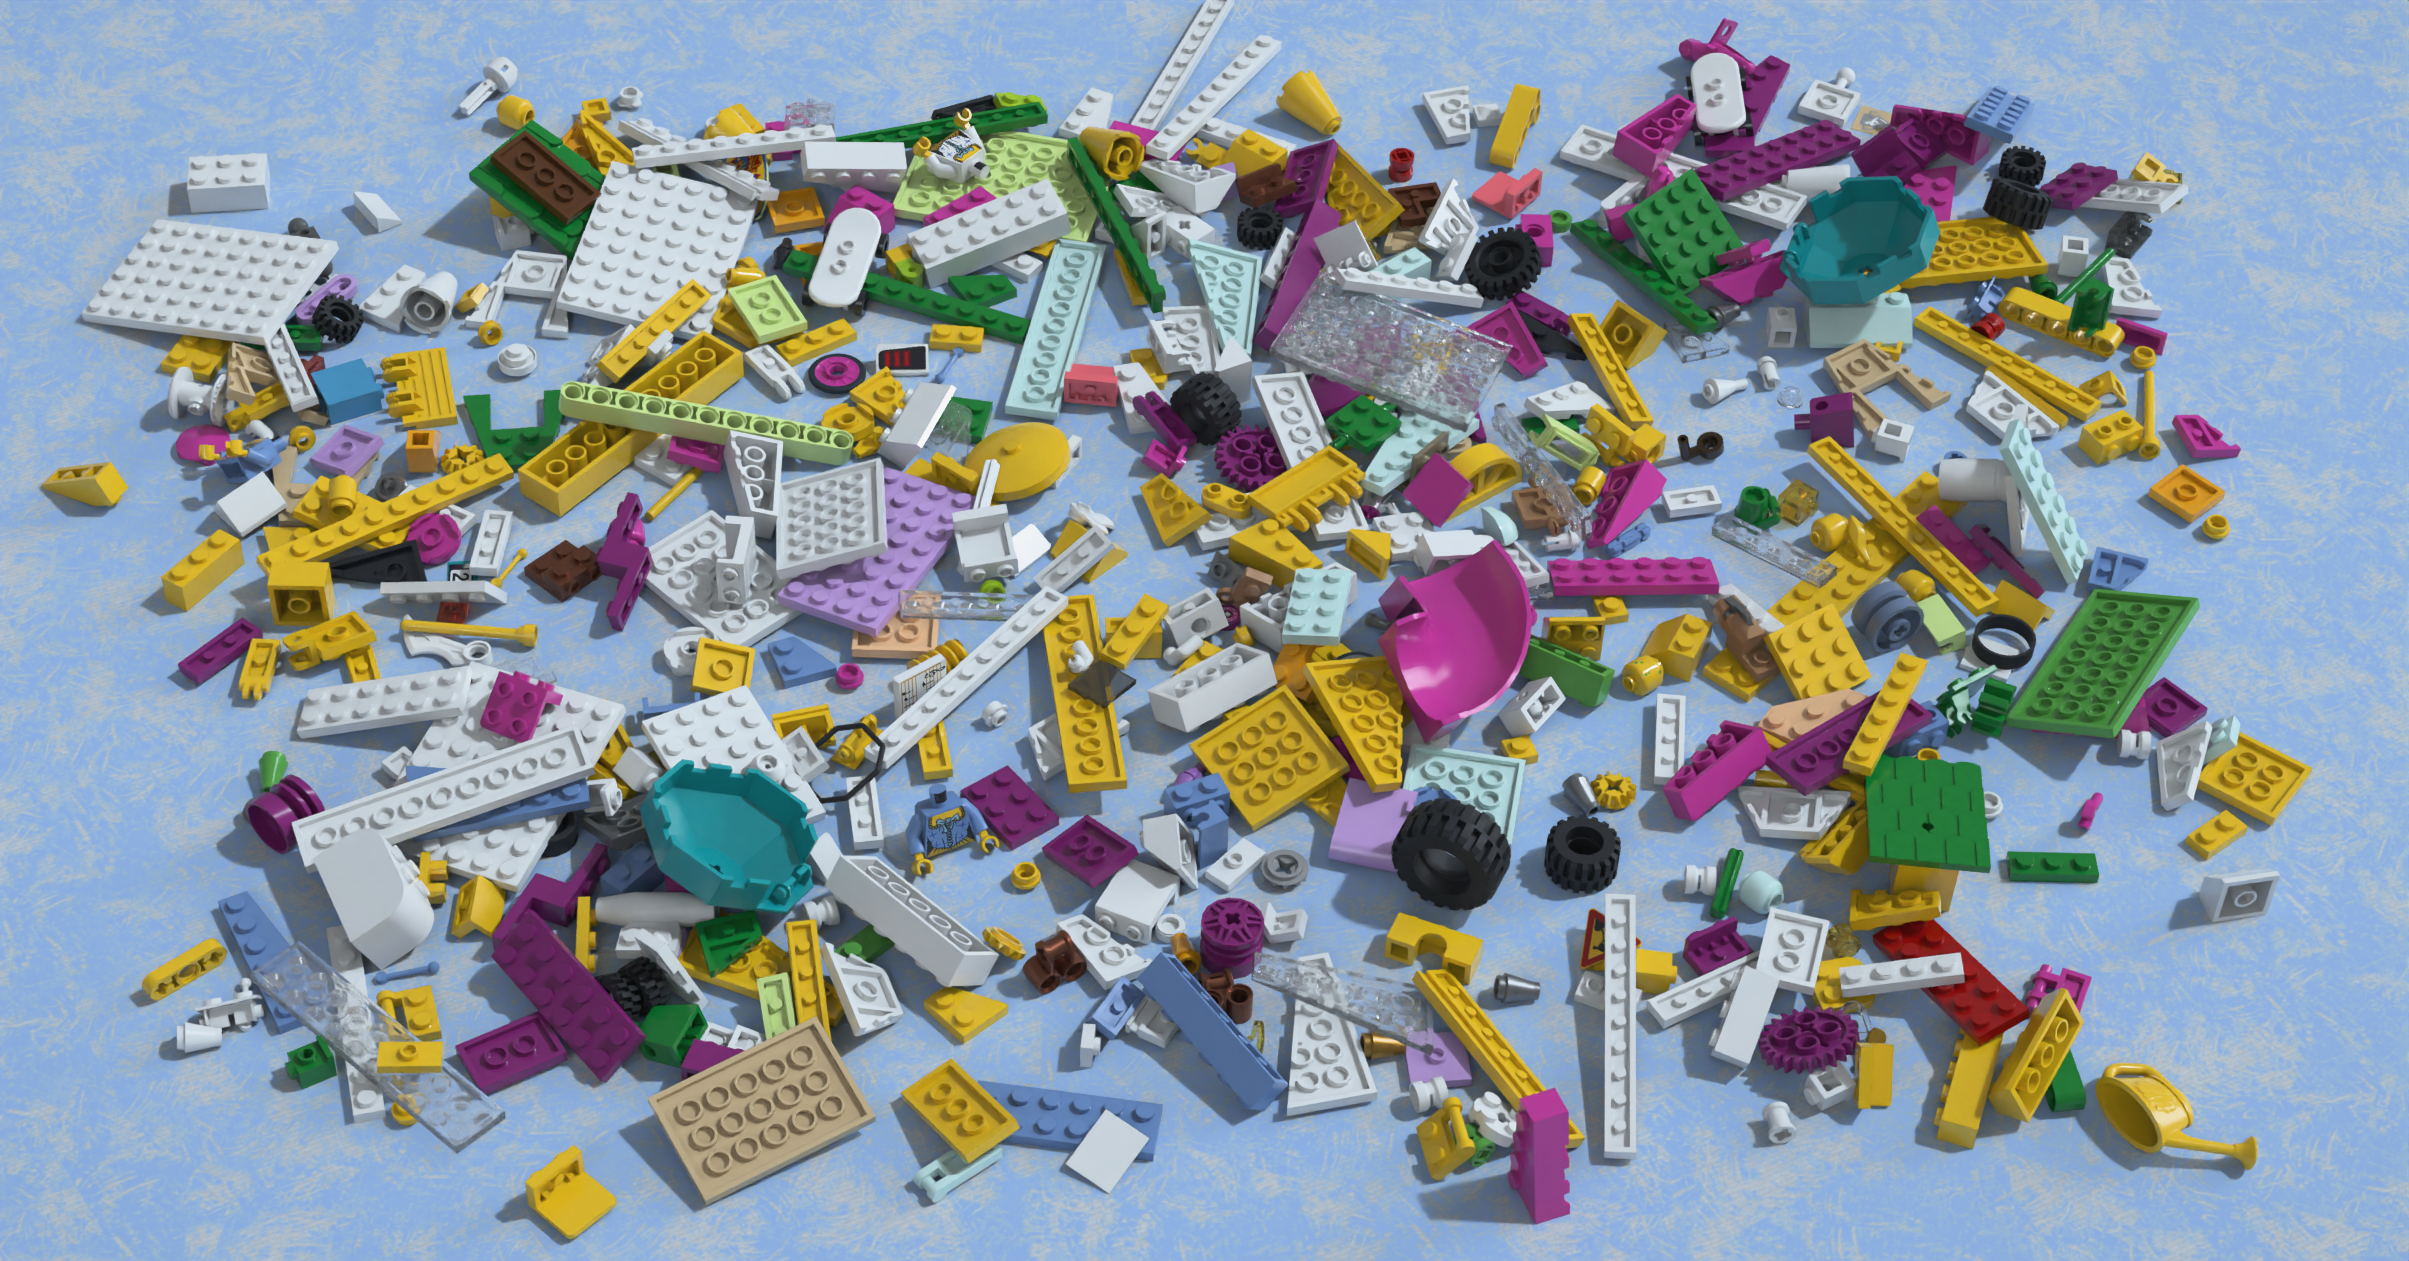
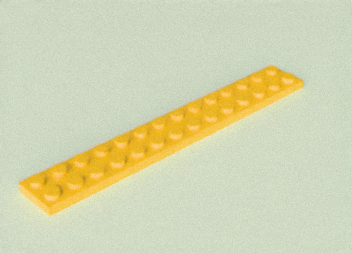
(1845, 589)

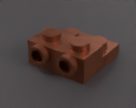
(564, 570)

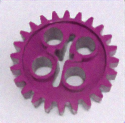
(1249, 457)
(1808, 1040)

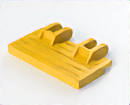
(423, 388)
(1309, 484)

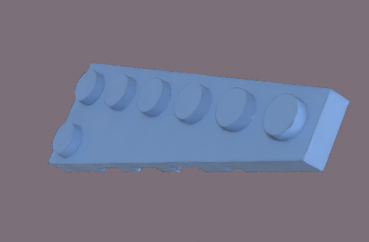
(258, 943)

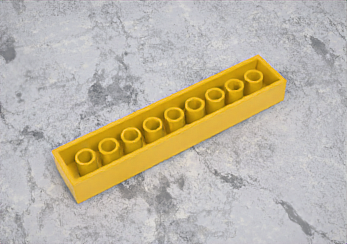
(598, 451)

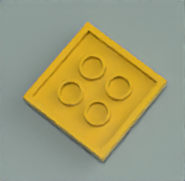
(1817, 654)
(2254, 778)

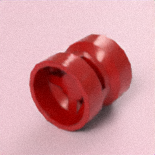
(1401, 165)
(1990, 326)

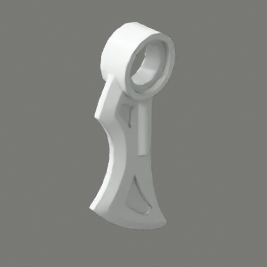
(454, 652)

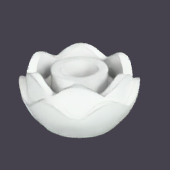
(773, 762)

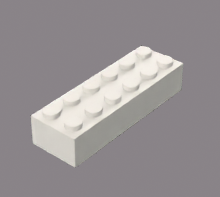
(989, 233)
(911, 921)

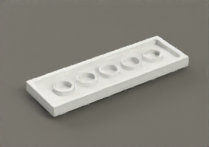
(385, 702)

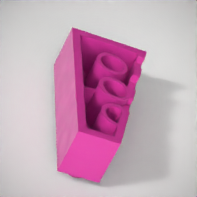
(1541, 1155)

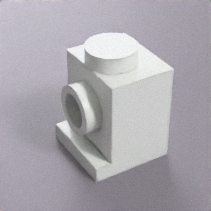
(512, 232)
(1893, 438)
(1829, 1086)

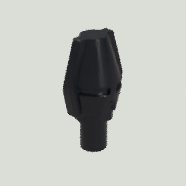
(781, 253)

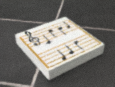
(917, 682)

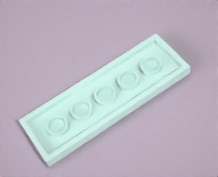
(2043, 501)

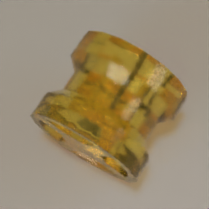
(1842, 941)

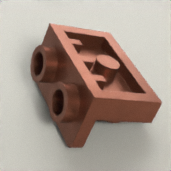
(1264, 186)

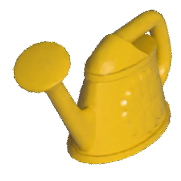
(2154, 1113)

